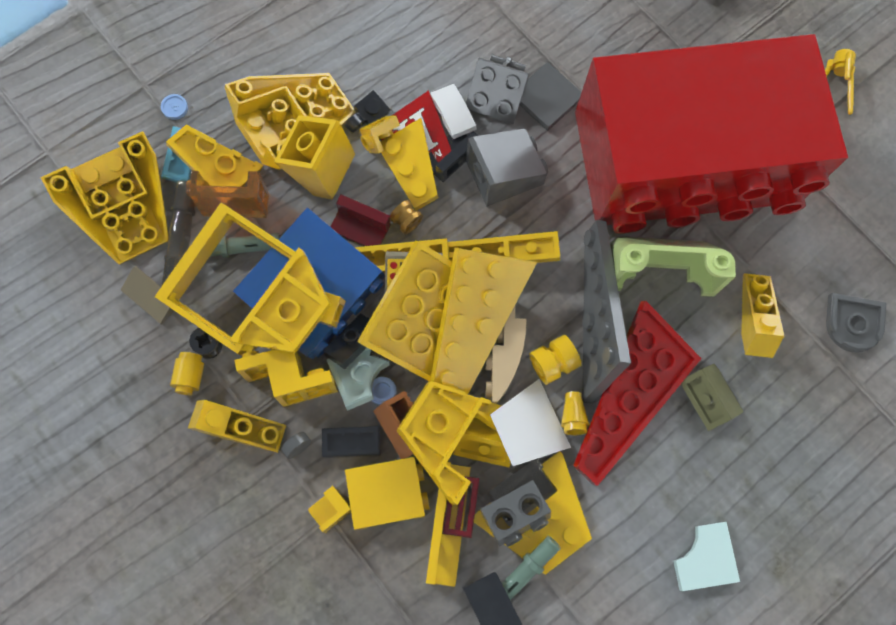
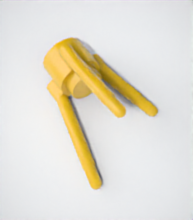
(844, 67)

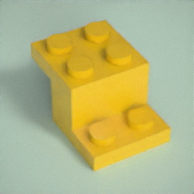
(286, 376)

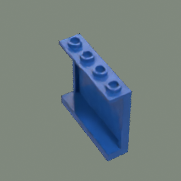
(336, 264)

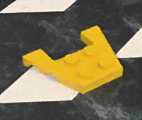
(435, 429)
(567, 519)

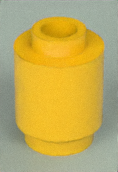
(187, 373)

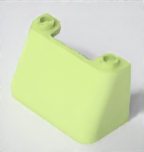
(705, 263)

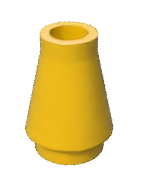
(574, 415)

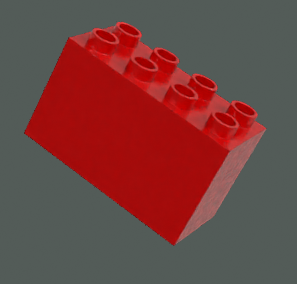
(707, 131)

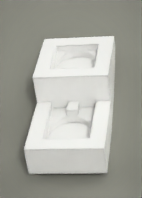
(454, 111)

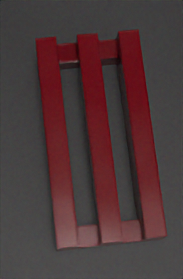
(457, 531)

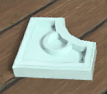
(357, 379)
(709, 560)

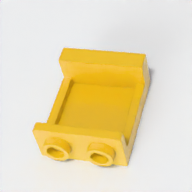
(386, 493)

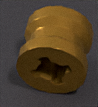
(406, 217)

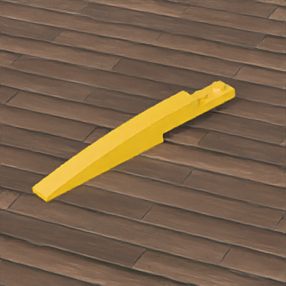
(531, 247)

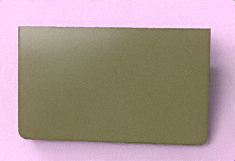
(711, 397)

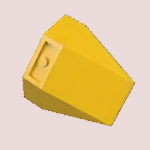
(270, 105)
(115, 198)

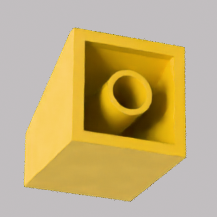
(316, 155)

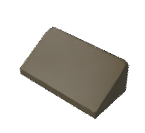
(142, 291)

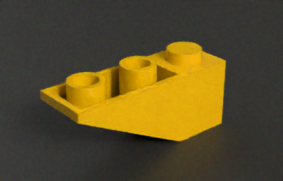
(760, 317)
(236, 426)

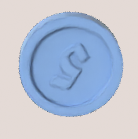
(174, 106)

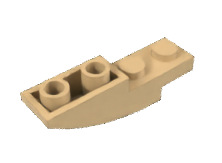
(505, 358)

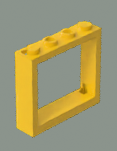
(197, 256)

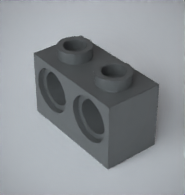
(511, 507)

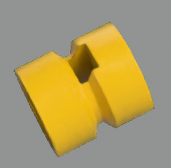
(557, 358)

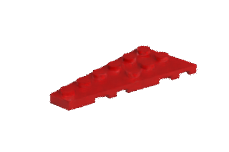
(628, 405)

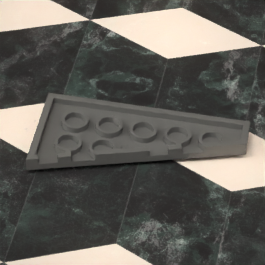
(603, 324)

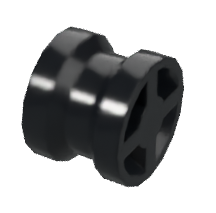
(210, 347)

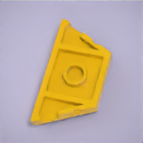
(286, 309)

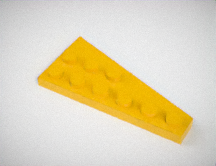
(475, 310)

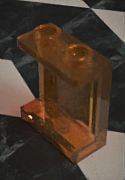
(246, 201)

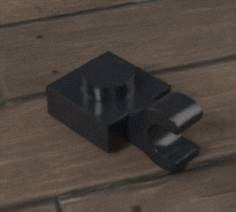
(367, 111)

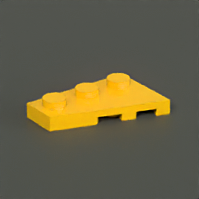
(214, 161)
(411, 164)

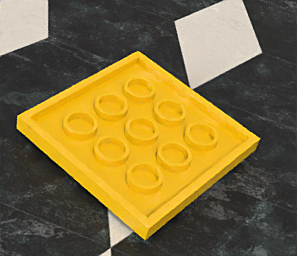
(411, 312)

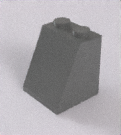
(505, 164)

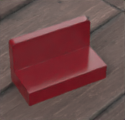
(360, 222)

